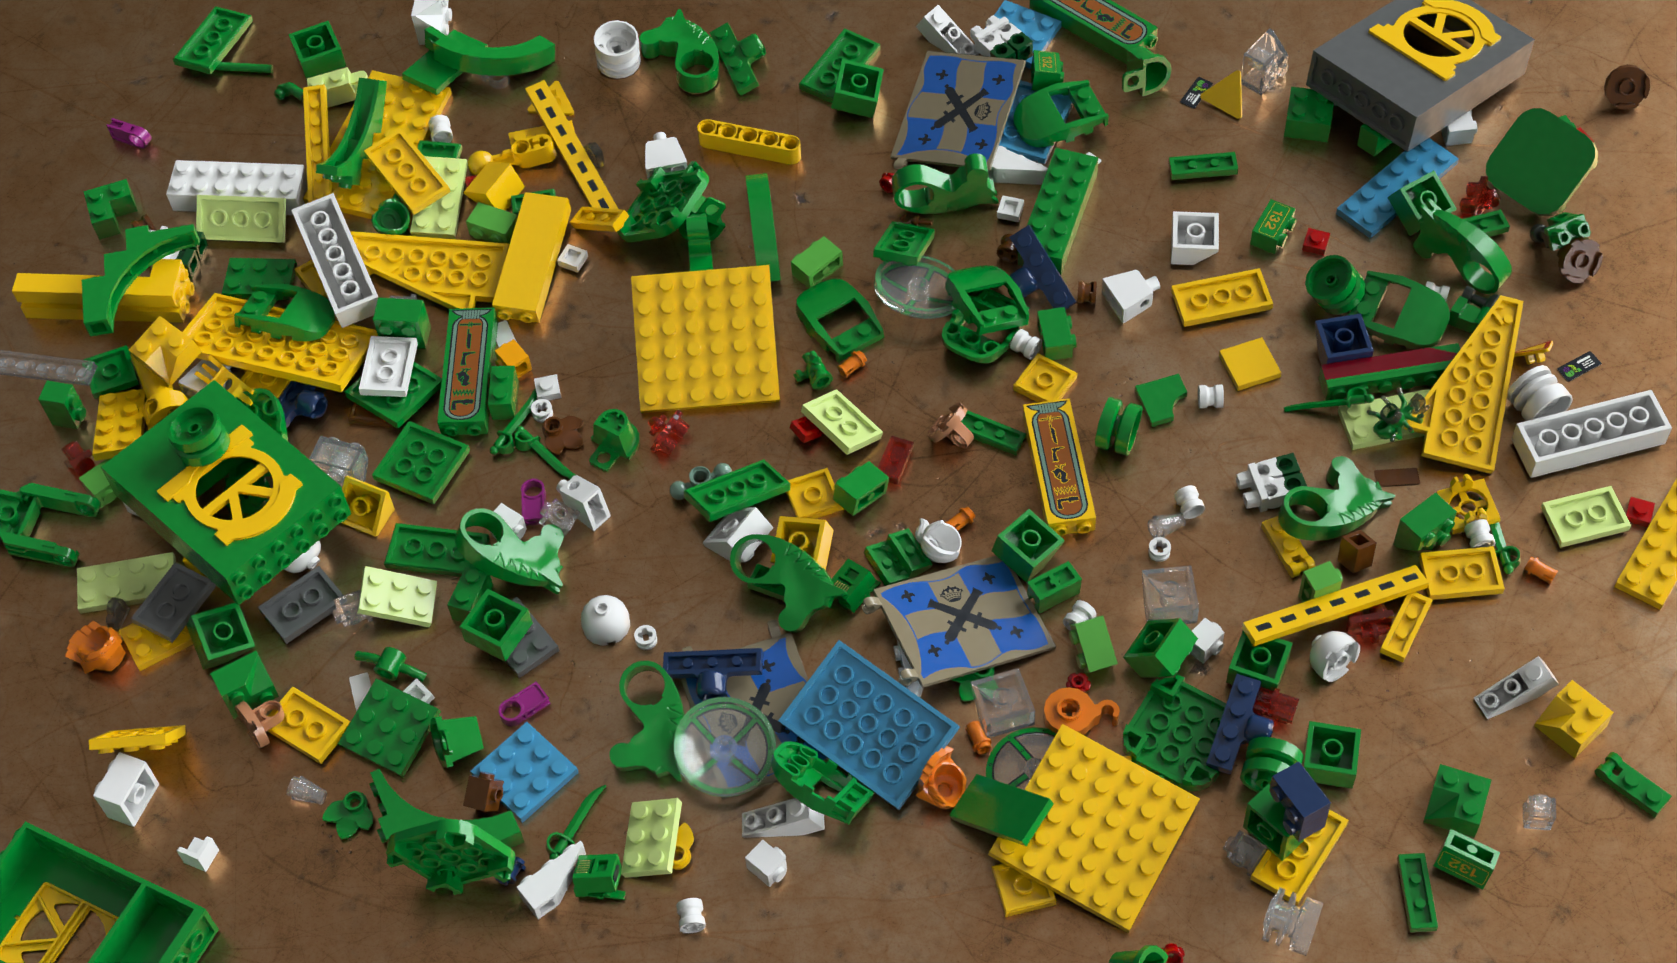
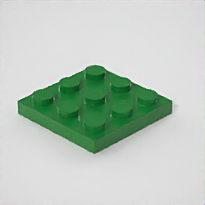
(398, 410)
(421, 462)
(389, 727)

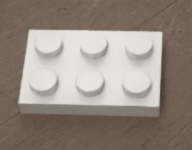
(388, 366)

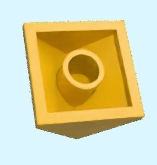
(495, 185)
(368, 504)

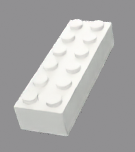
(235, 179)
(337, 259)
(1591, 433)

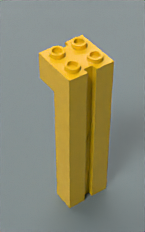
(147, 298)

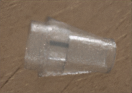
(1165, 524)
(304, 790)

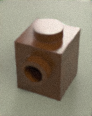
(1356, 551)
(483, 792)

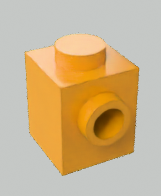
(513, 355)

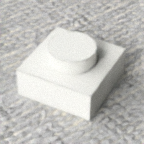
(1010, 208)
(572, 258)
(547, 387)
(419, 691)

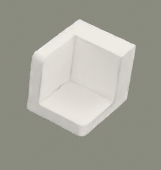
(199, 853)

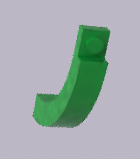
(490, 60)
(763, 223)

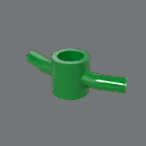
(390, 664)

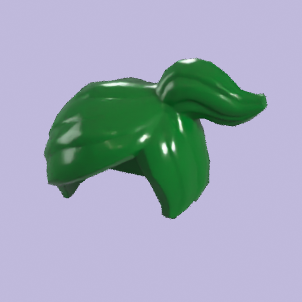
(391, 217)

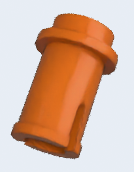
(852, 363)
(962, 518)
(1540, 570)
(980, 742)

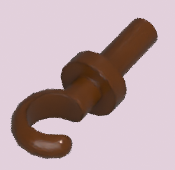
(916, 221)

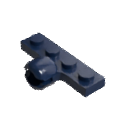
(1039, 271)
(302, 400)
(713, 668)
(1238, 724)

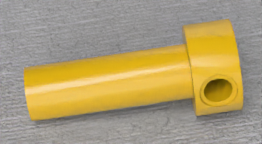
(160, 396)

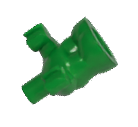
(815, 371)

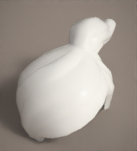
(938, 541)

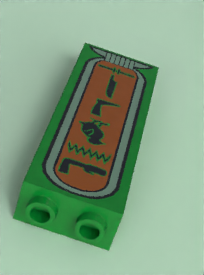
(1101, 24)
(467, 371)

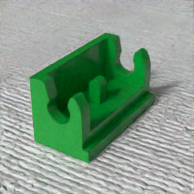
(1054, 587)

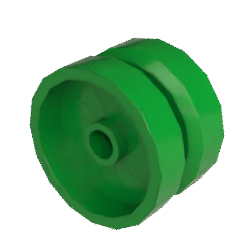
(1335, 284)
(1118, 426)
(198, 435)
(1266, 758)

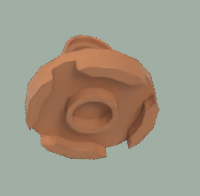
(952, 427)
(257, 721)

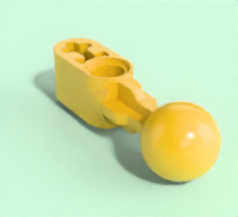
(523, 153)

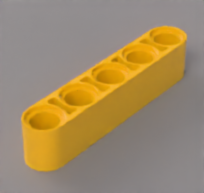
(749, 141)

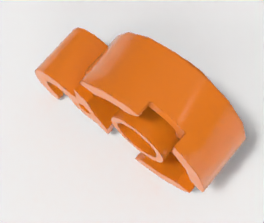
(1084, 712)

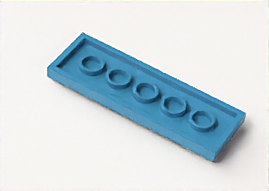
(1369, 206)

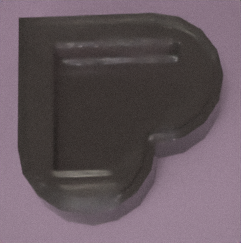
(595, 154)
(117, 613)

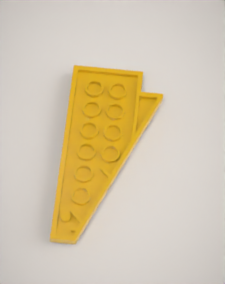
(437, 268)
(1472, 393)

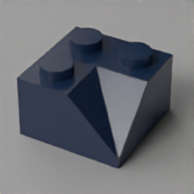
(1342, 339)
(1303, 801)

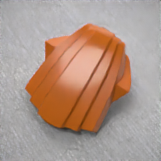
(96, 648)
(941, 780)

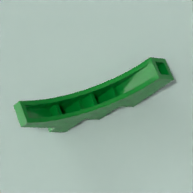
(366, 119)
(121, 268)
(400, 815)

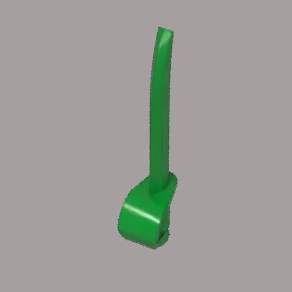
(1354, 396)
(506, 434)
(534, 442)
(1502, 550)
(566, 838)

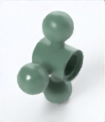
(698, 473)

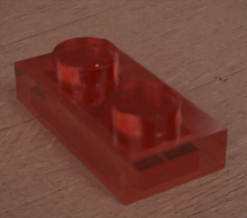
(896, 458)

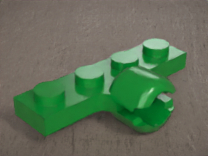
(739, 56)

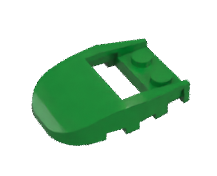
(1041, 123)
(984, 277)
(828, 297)
(305, 318)
(1420, 321)
(970, 344)
(270, 410)
(800, 770)

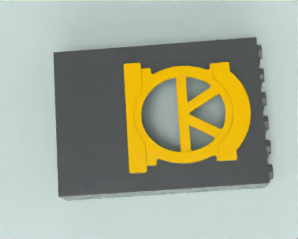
(1415, 94)

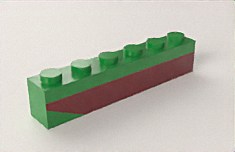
(1386, 371)

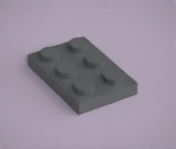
(173, 602)
(301, 604)
(532, 649)

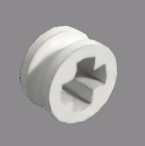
(541, 404)
(1153, 552)
(642, 630)

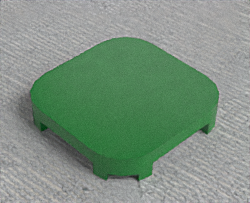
(1541, 162)
(663, 202)
(1175, 733)
(450, 854)

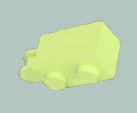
(340, 85)

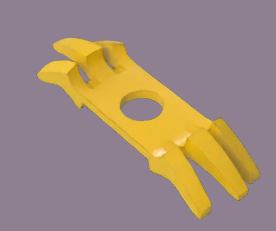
(224, 375)

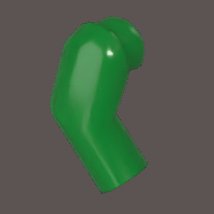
(287, 89)

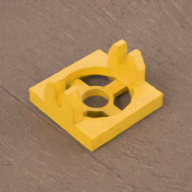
(1467, 485)

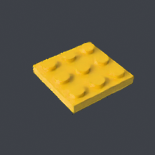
(135, 739)

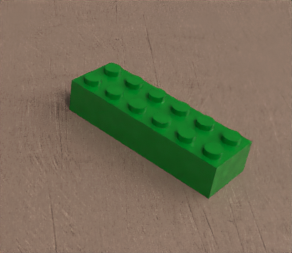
(1062, 203)

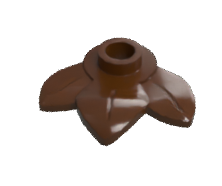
(565, 434)

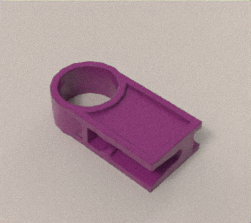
(129, 133)
(532, 504)
(528, 700)

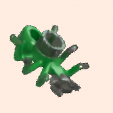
(1393, 418)

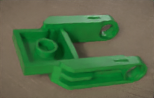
(19, 515)

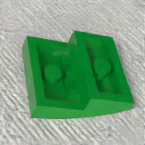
(897, 558)

